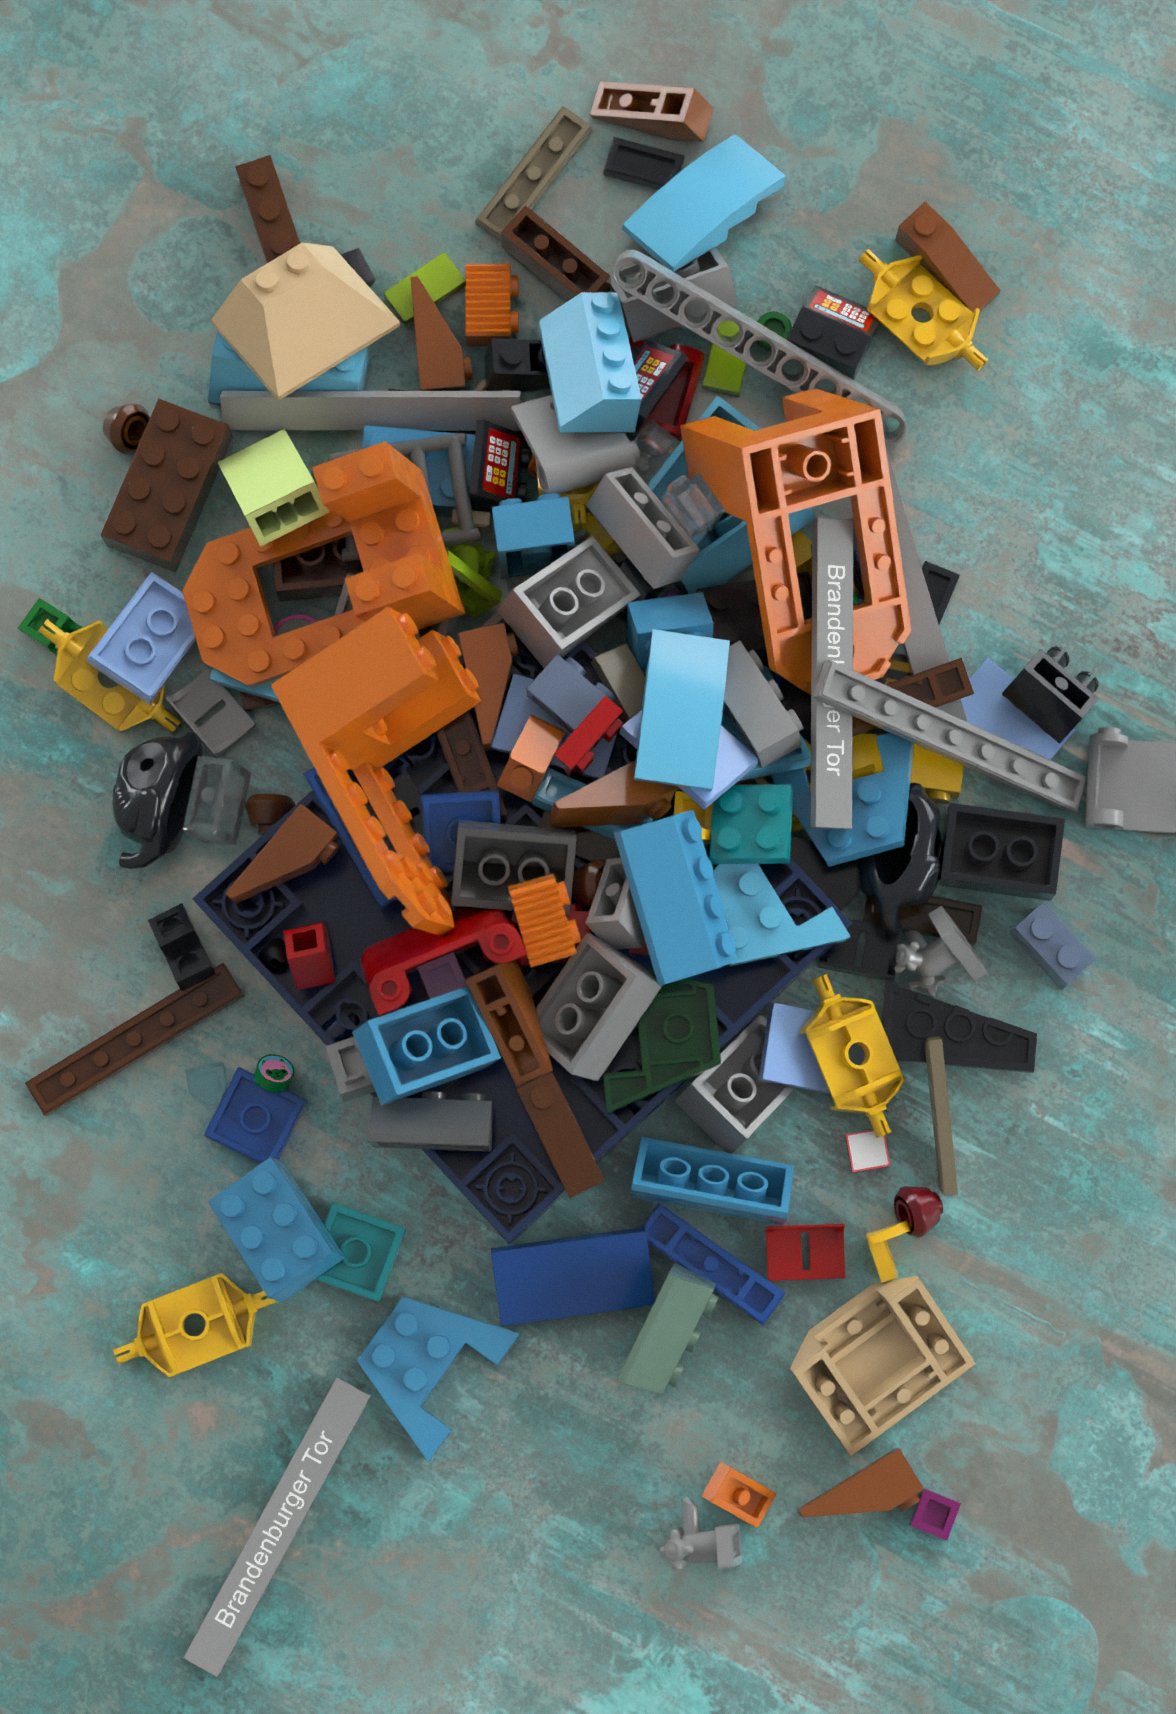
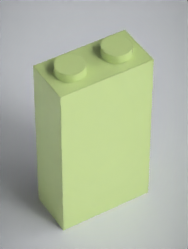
(272, 487)

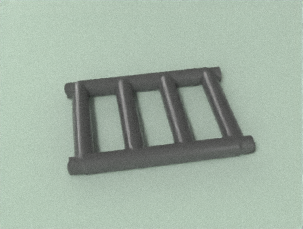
(416, 450)

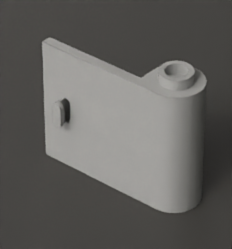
(570, 459)
(1130, 784)

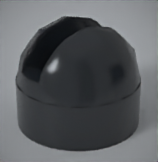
(274, 955)

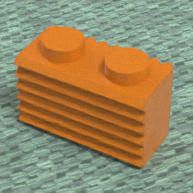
(489, 303)
(543, 919)

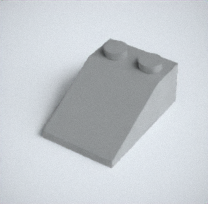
(567, 601)
(729, 1097)

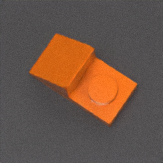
(530, 758)
(738, 1494)

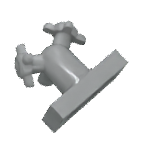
(938, 955)
(693, 1546)

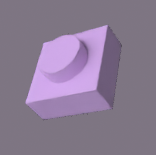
(442, 975)

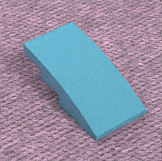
(703, 203)
(682, 710)

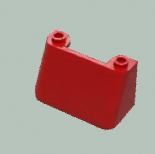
(390, 960)

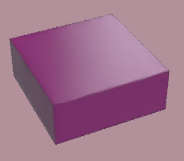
(935, 1514)

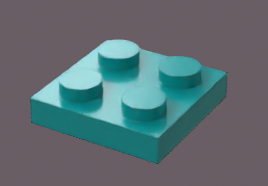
(752, 825)
(368, 1249)

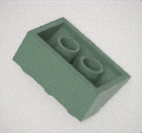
(669, 1331)

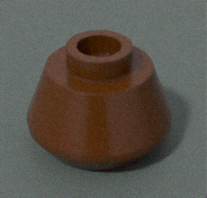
(125, 426)
(266, 810)
(586, 882)

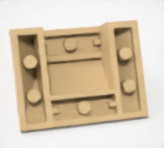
(301, 317)
(878, 1359)

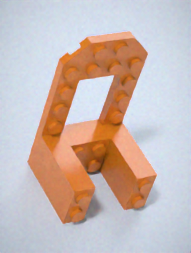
(815, 457)
(399, 543)
(359, 711)

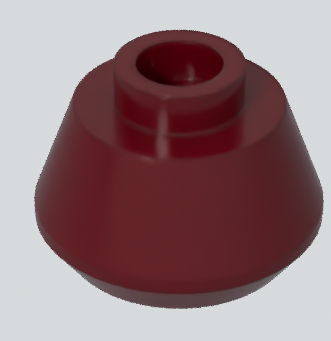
(919, 1208)

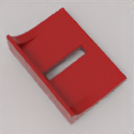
(600, 724)
(785, 1252)

